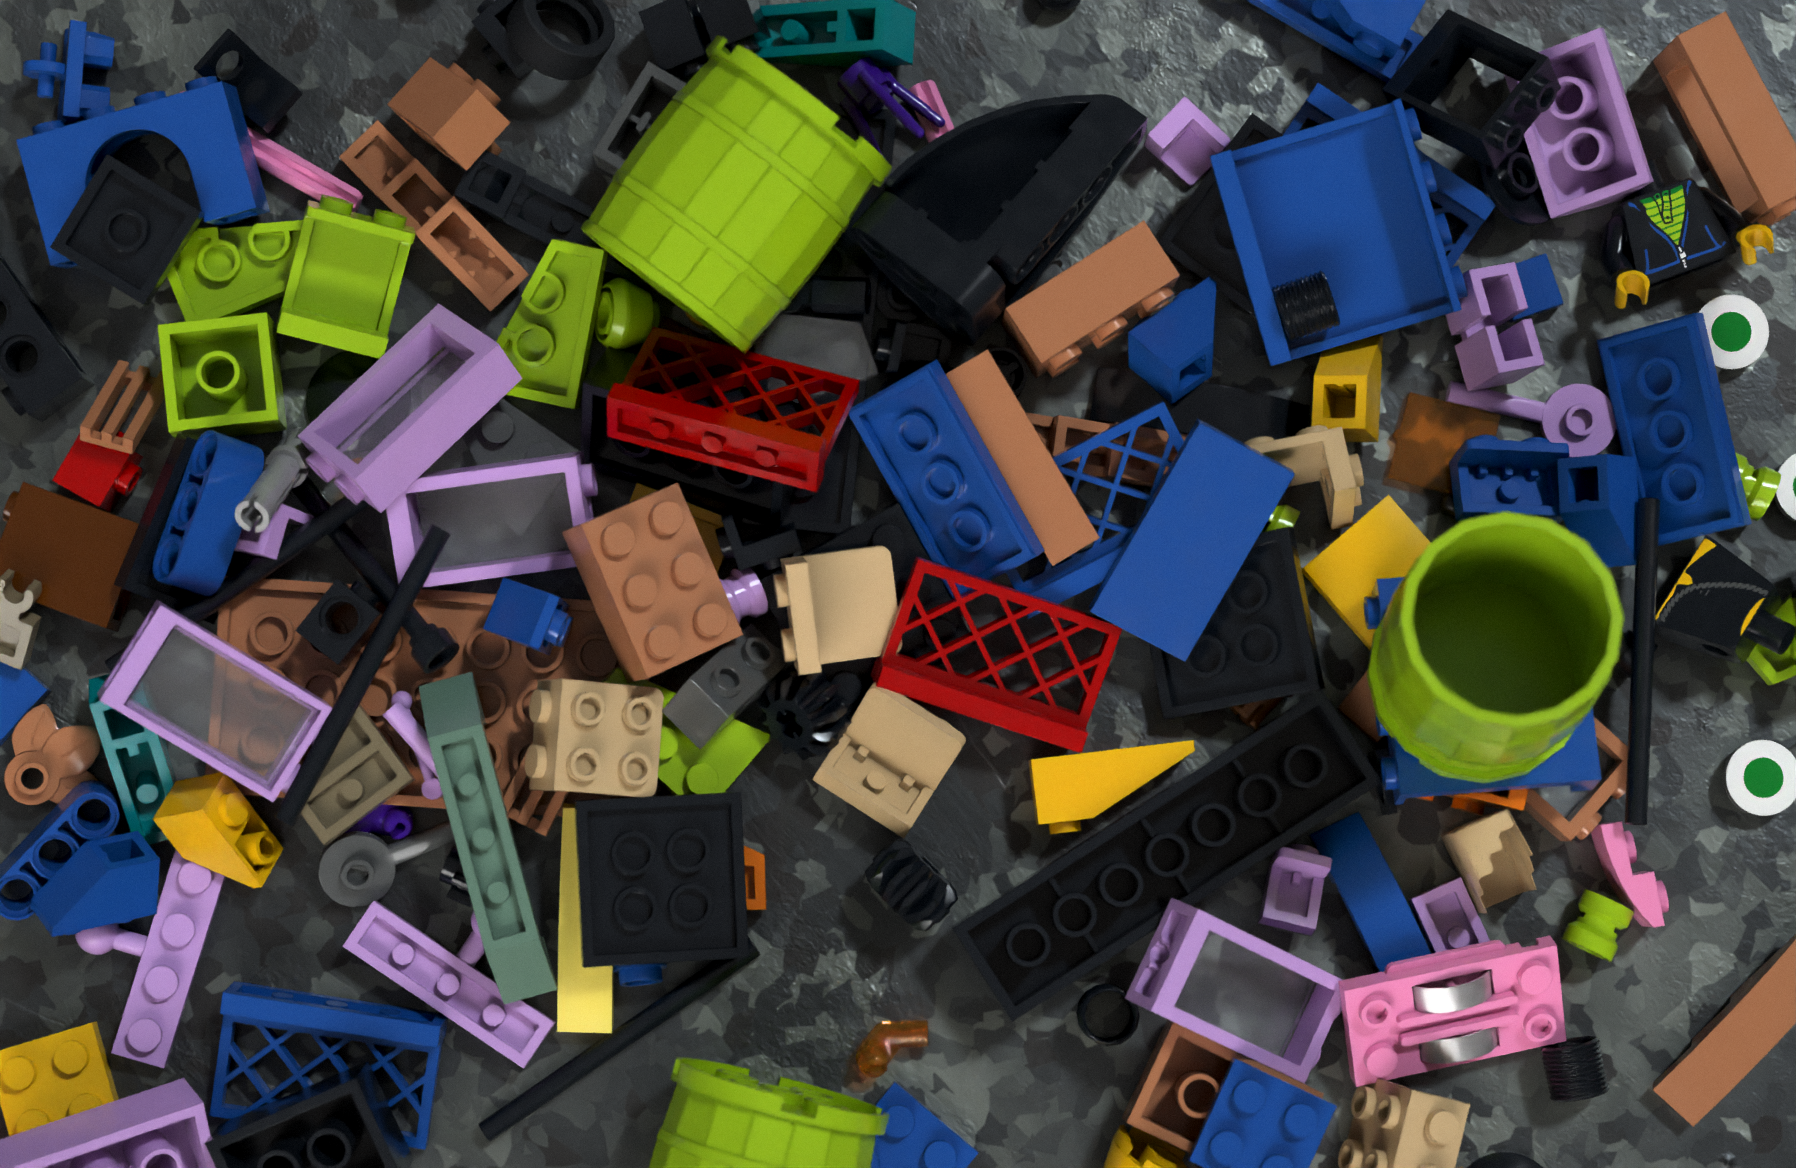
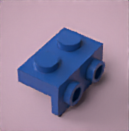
(1506, 477)

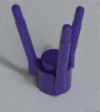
(872, 89)

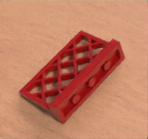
(723, 433)
(981, 699)

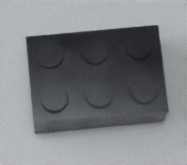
(321, 1126)

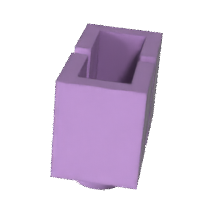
(1483, 355)

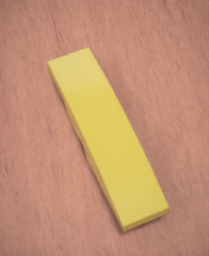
(586, 993)

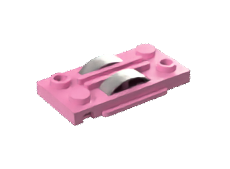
(1452, 1009)

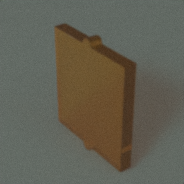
(1431, 436)

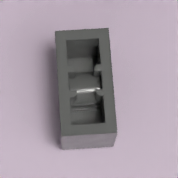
(725, 686)

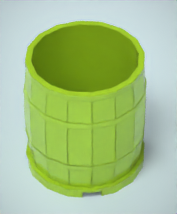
(735, 194)
(1495, 647)
(732, 1122)

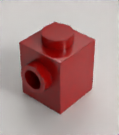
(99, 473)

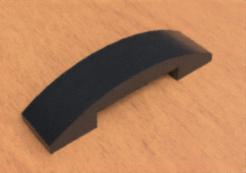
(531, 207)
(1229, 409)

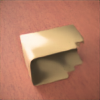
(1491, 859)

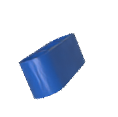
(202, 520)
(63, 824)

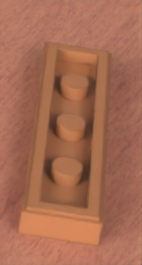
(1022, 458)

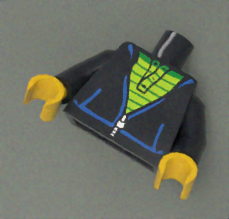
(1673, 234)

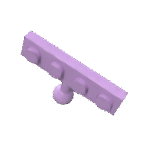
(166, 962)
(449, 982)

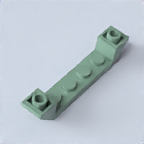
(485, 838)

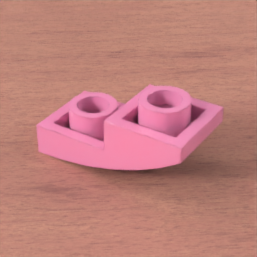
(1635, 890)

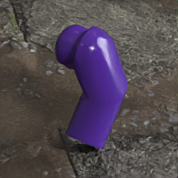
(387, 820)

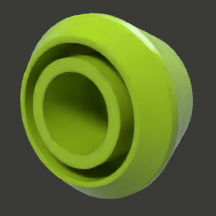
(625, 314)

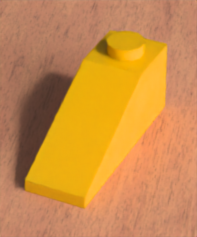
(1089, 783)

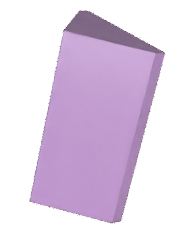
(1587, 139)

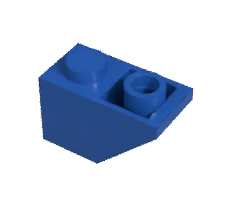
(1177, 343)
(1601, 504)
(529, 617)
(100, 886)

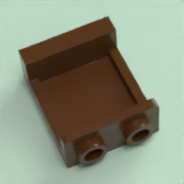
(68, 550)

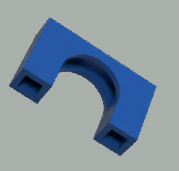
(201, 121)

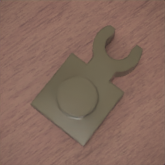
(17, 624)

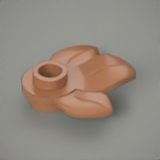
(58, 754)

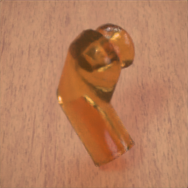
(884, 1042)

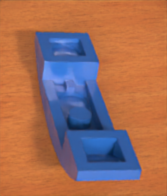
(1370, 892)

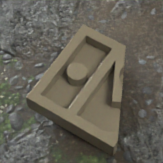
(356, 780)

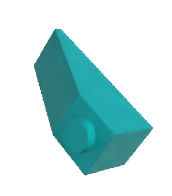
(839, 33)
(137, 764)

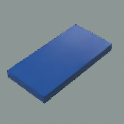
(1675, 426)
(945, 476)
(1191, 540)

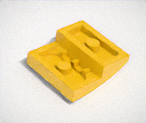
(1373, 548)

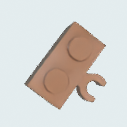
(451, 112)

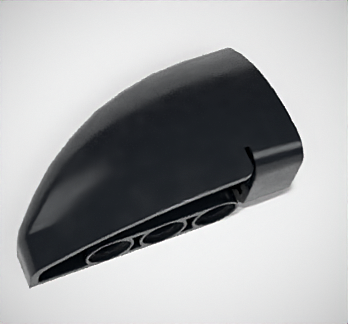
(995, 204)

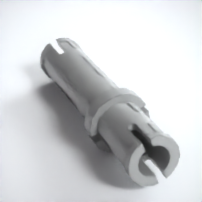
(284, 471)

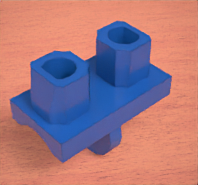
(79, 51)

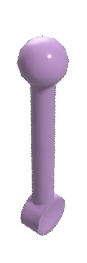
(431, 786)

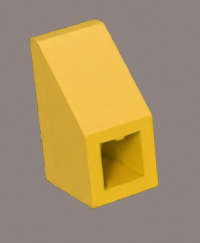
(1349, 389)
(218, 829)

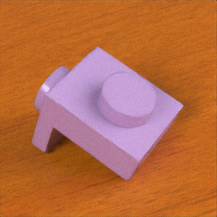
(1294, 888)

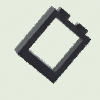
(1438, 61)

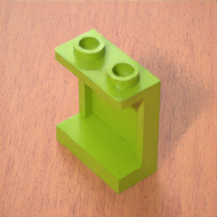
(345, 277)

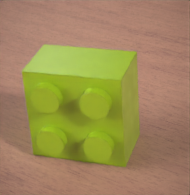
(222, 376)

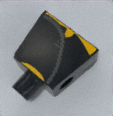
(1723, 607)

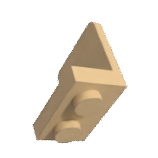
(1323, 457)
(836, 606)
(595, 738)
(890, 759)
(1402, 1128)

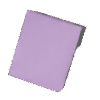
(1186, 141)
(268, 542)

